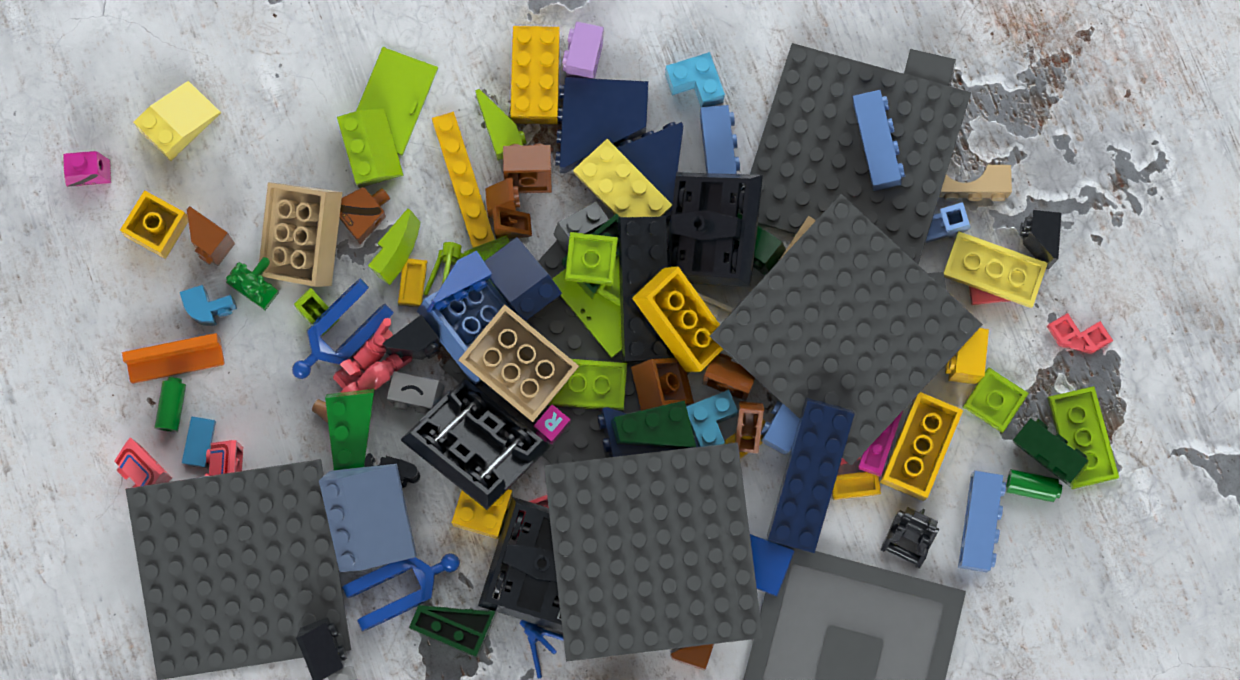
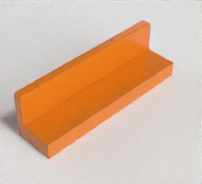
(174, 358)

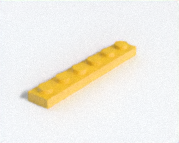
(463, 179)

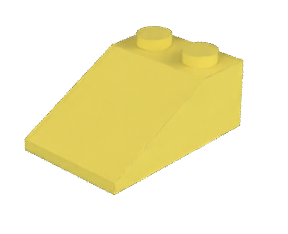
(176, 119)

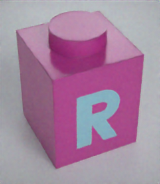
(551, 424)

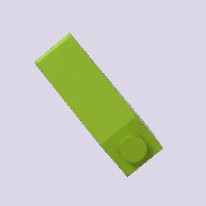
(499, 126)

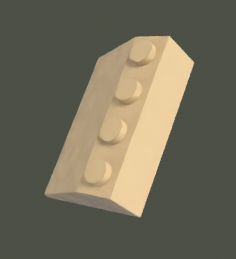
(300, 234)
(518, 363)

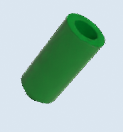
(170, 405)
(1033, 485)

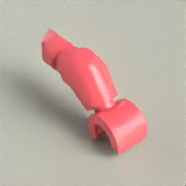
(367, 355)
(379, 373)

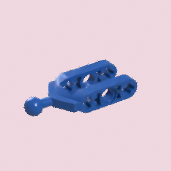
(321, 350)
(424, 575)

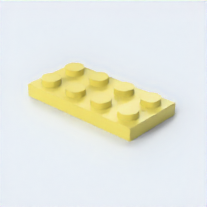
(620, 184)
(995, 269)

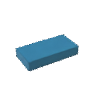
(198, 441)

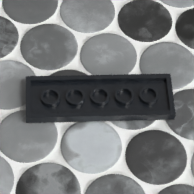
(641, 258)

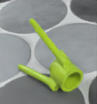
(449, 254)

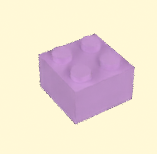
(584, 51)

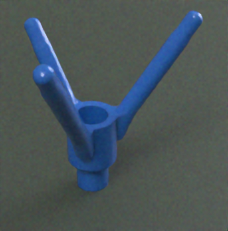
(536, 634)

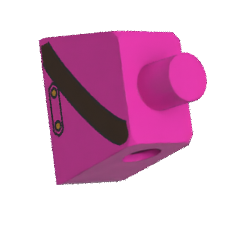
(84, 169)

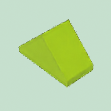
(311, 307)

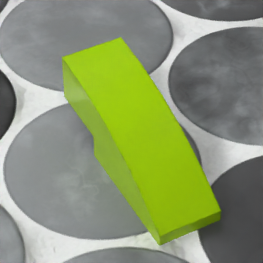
(396, 247)

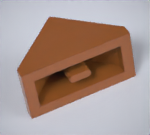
(511, 223)
(693, 656)

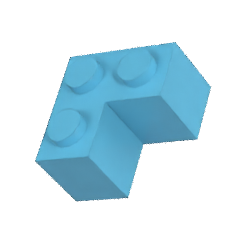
(696, 74)
(707, 414)

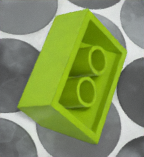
(370, 146)

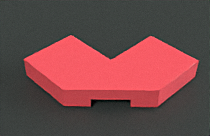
(1069, 336)

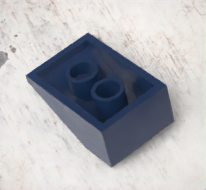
(521, 279)

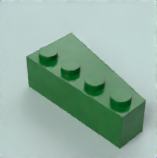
(349, 426)

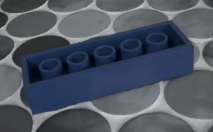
(810, 475)

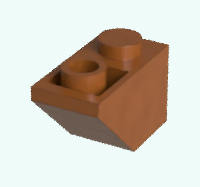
(502, 195)

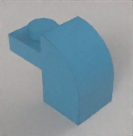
(202, 309)

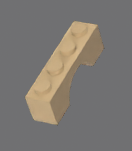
(993, 184)

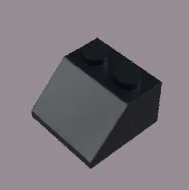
(1042, 235)
(414, 340)
(321, 649)

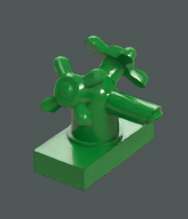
(252, 284)

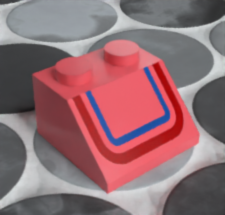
(224, 457)
(139, 465)

